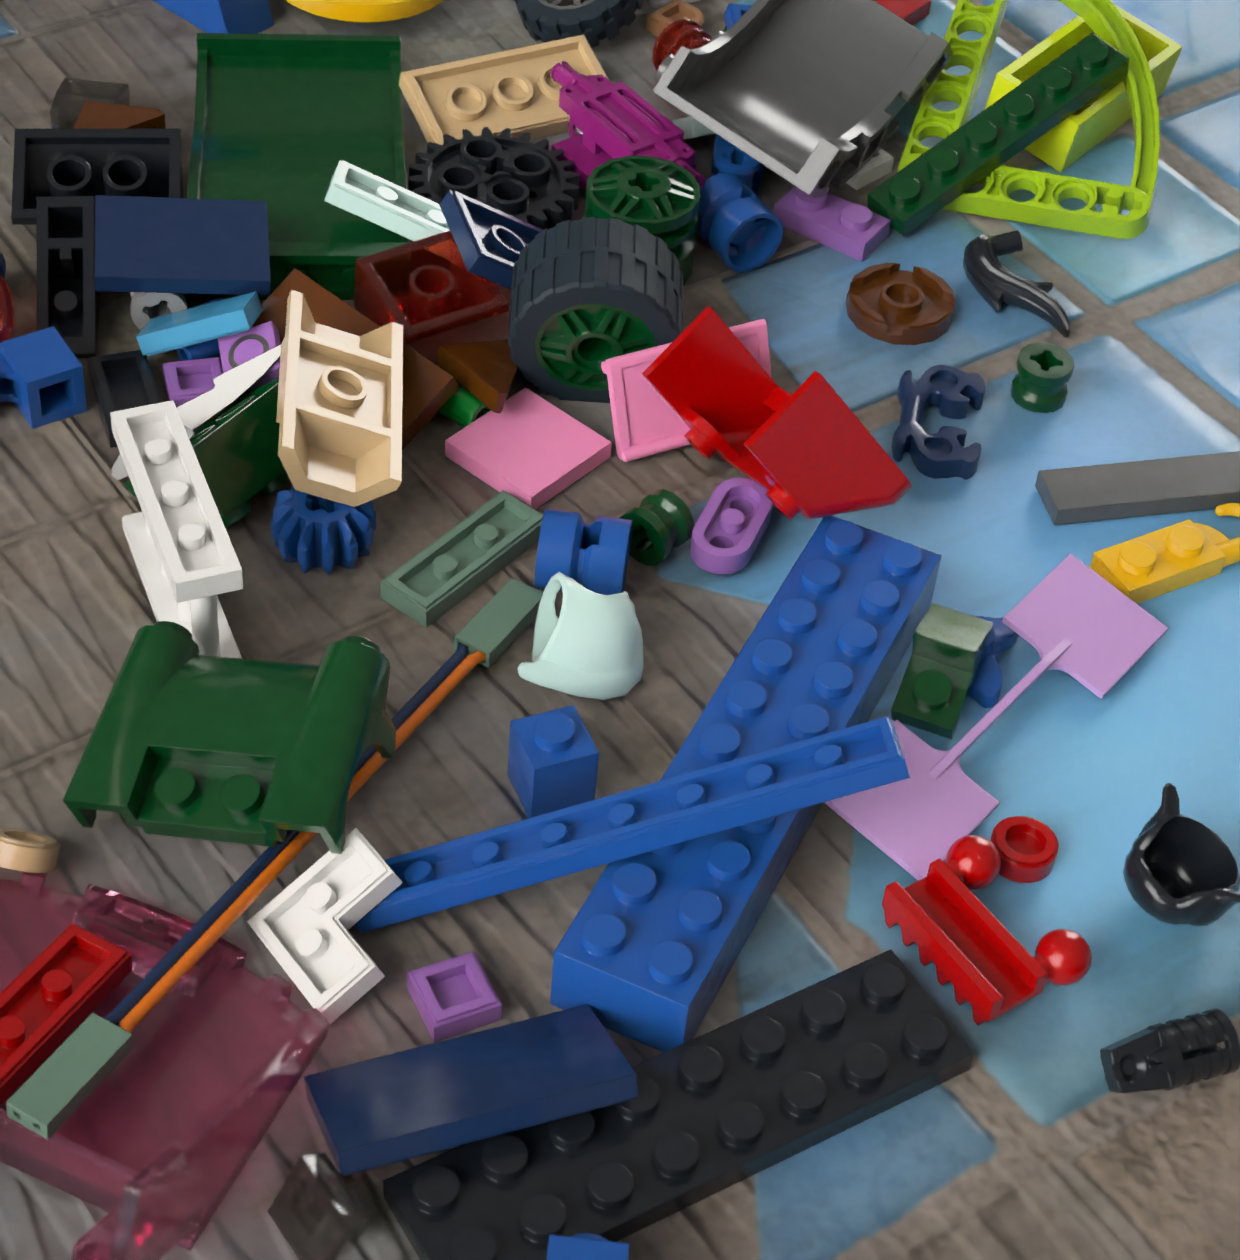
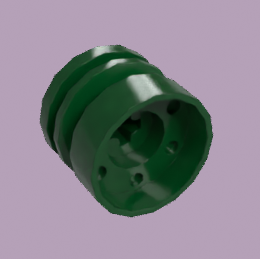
(651, 195)

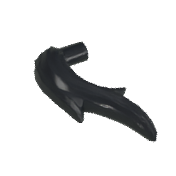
(1001, 286)

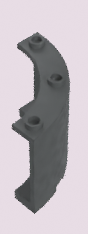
(806, 84)

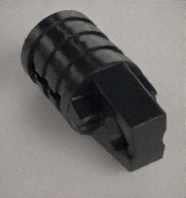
(1172, 1054)

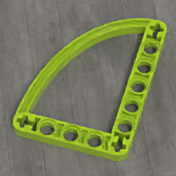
(1048, 188)

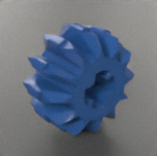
(321, 530)

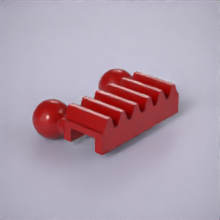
(970, 942)

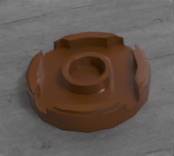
(900, 304)

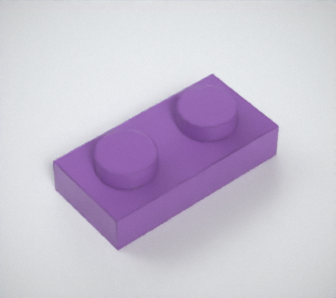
(833, 222)

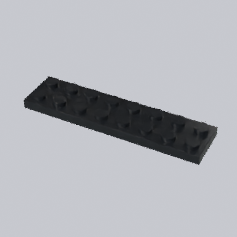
(699, 1123)

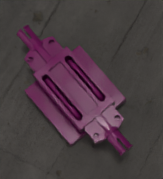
(614, 123)

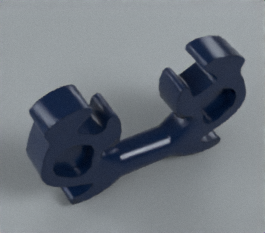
(940, 453)

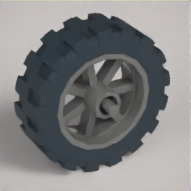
(589, 17)

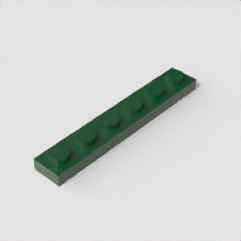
(997, 133)

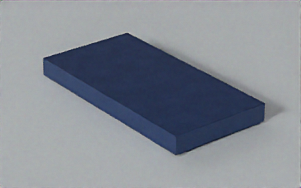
(468, 1089)

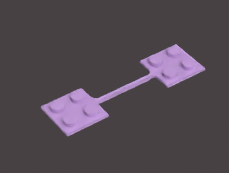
(1076, 627)

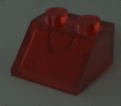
(424, 288)

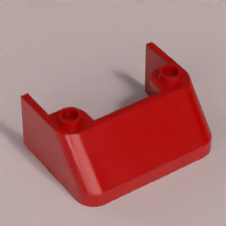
(795, 446)

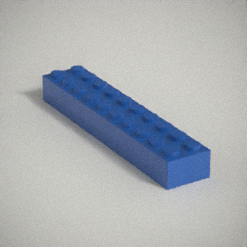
(675, 918)

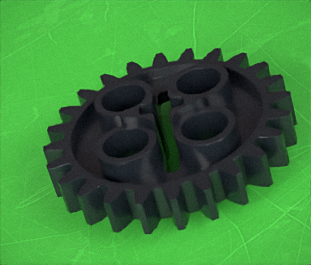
(501, 173)

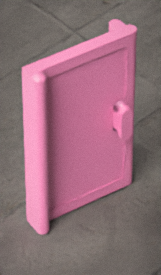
(640, 416)

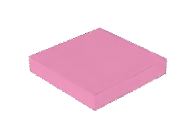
(528, 449)

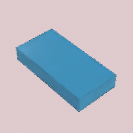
(199, 324)

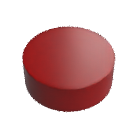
(1025, 848)

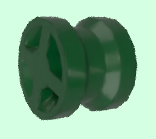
(1042, 377)
(658, 526)

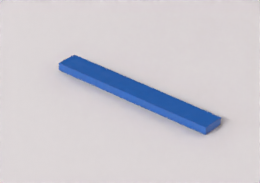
(641, 820)

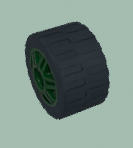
(590, 296)

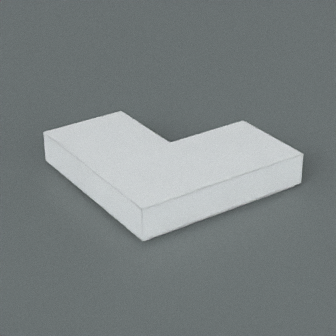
(311, 923)

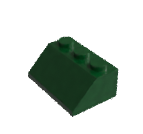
(240, 452)

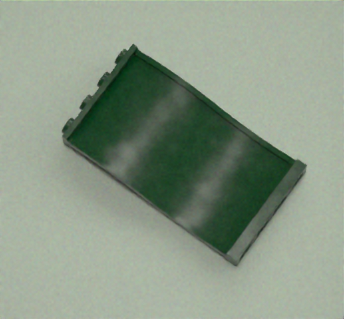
(275, 126)

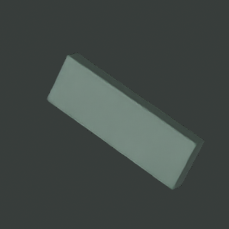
(462, 559)

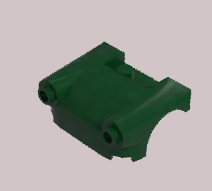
(233, 741)

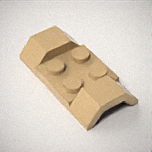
(340, 408)

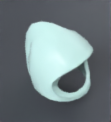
(590, 647)

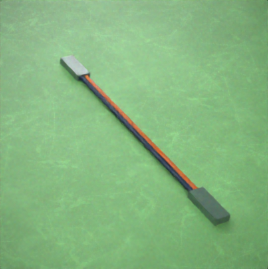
(105, 1041)

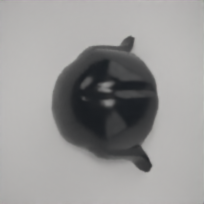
(1181, 868)

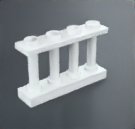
(179, 533)

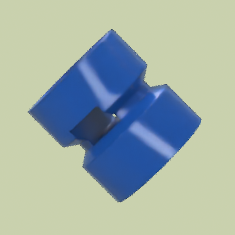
(737, 223)
(583, 551)

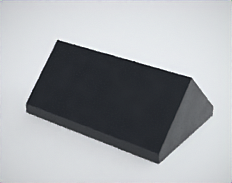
(93, 164)

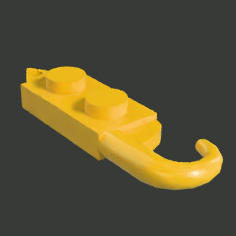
(1168, 558)

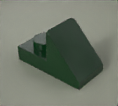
(940, 670)

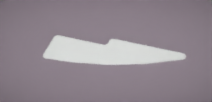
(227, 389)

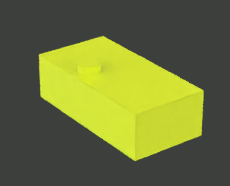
(1104, 112)

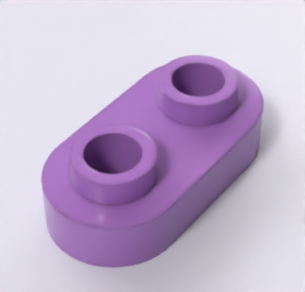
(730, 526)

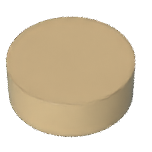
(28, 851)

